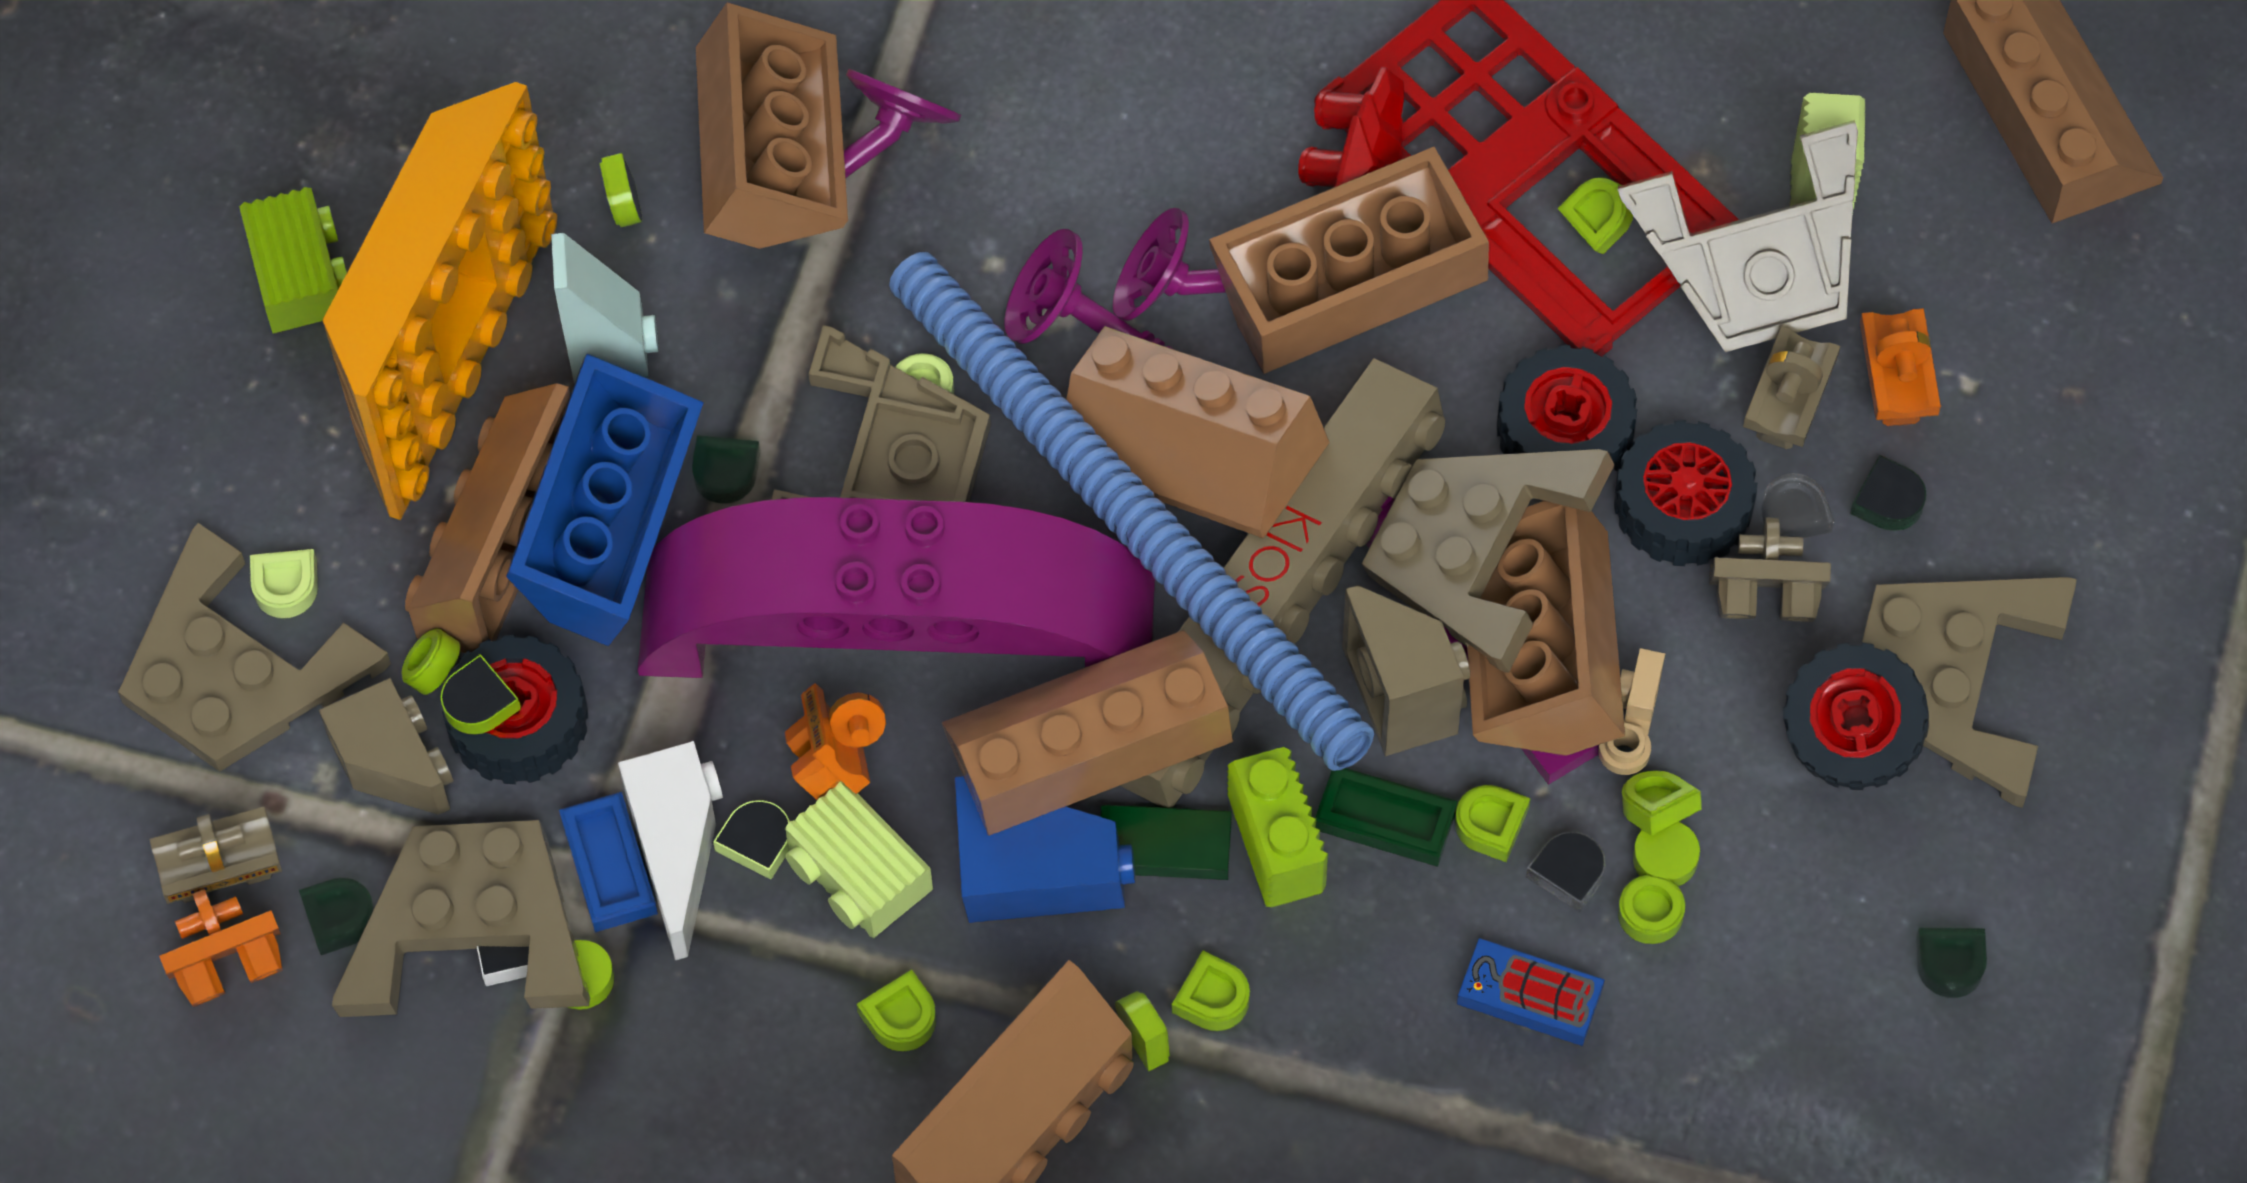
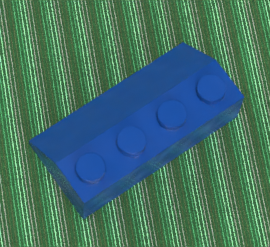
(602, 499)

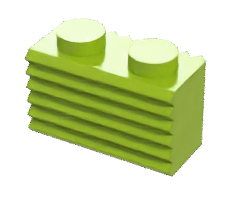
(292, 257)
(1277, 826)

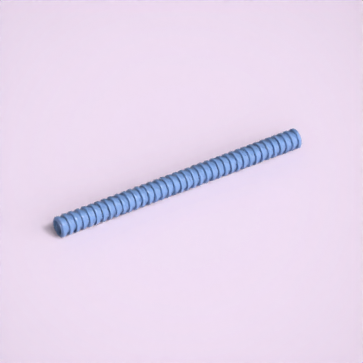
(1133, 513)

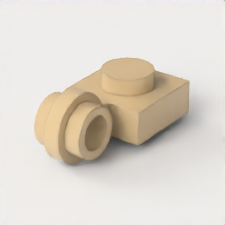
(1639, 700)

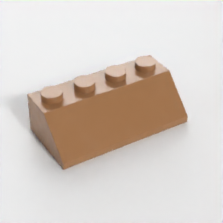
(2050, 103)
(769, 129)
(1350, 259)
(1198, 429)
(470, 555)
(1567, 674)
(1089, 731)
(1023, 1091)

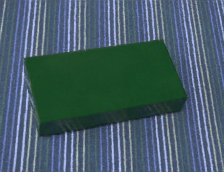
(1386, 815)
(1175, 840)

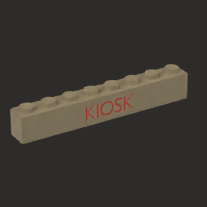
(1336, 508)

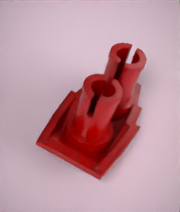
(1372, 134)

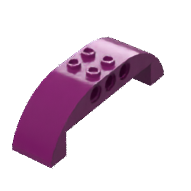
(890, 581)

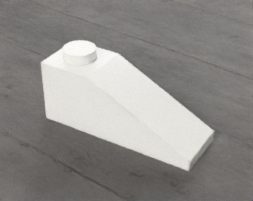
(676, 826)

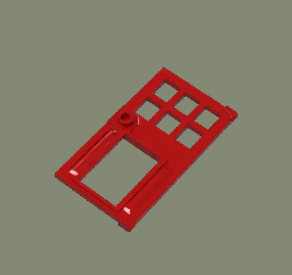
(1524, 151)

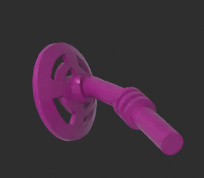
(896, 114)
(1158, 268)
(1061, 295)

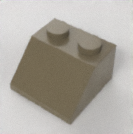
(1403, 670)

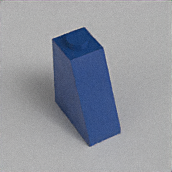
(1040, 866)

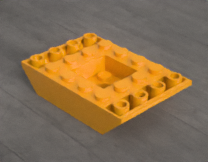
(438, 282)

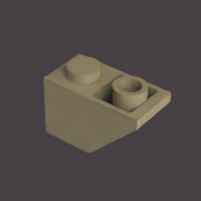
(382, 748)

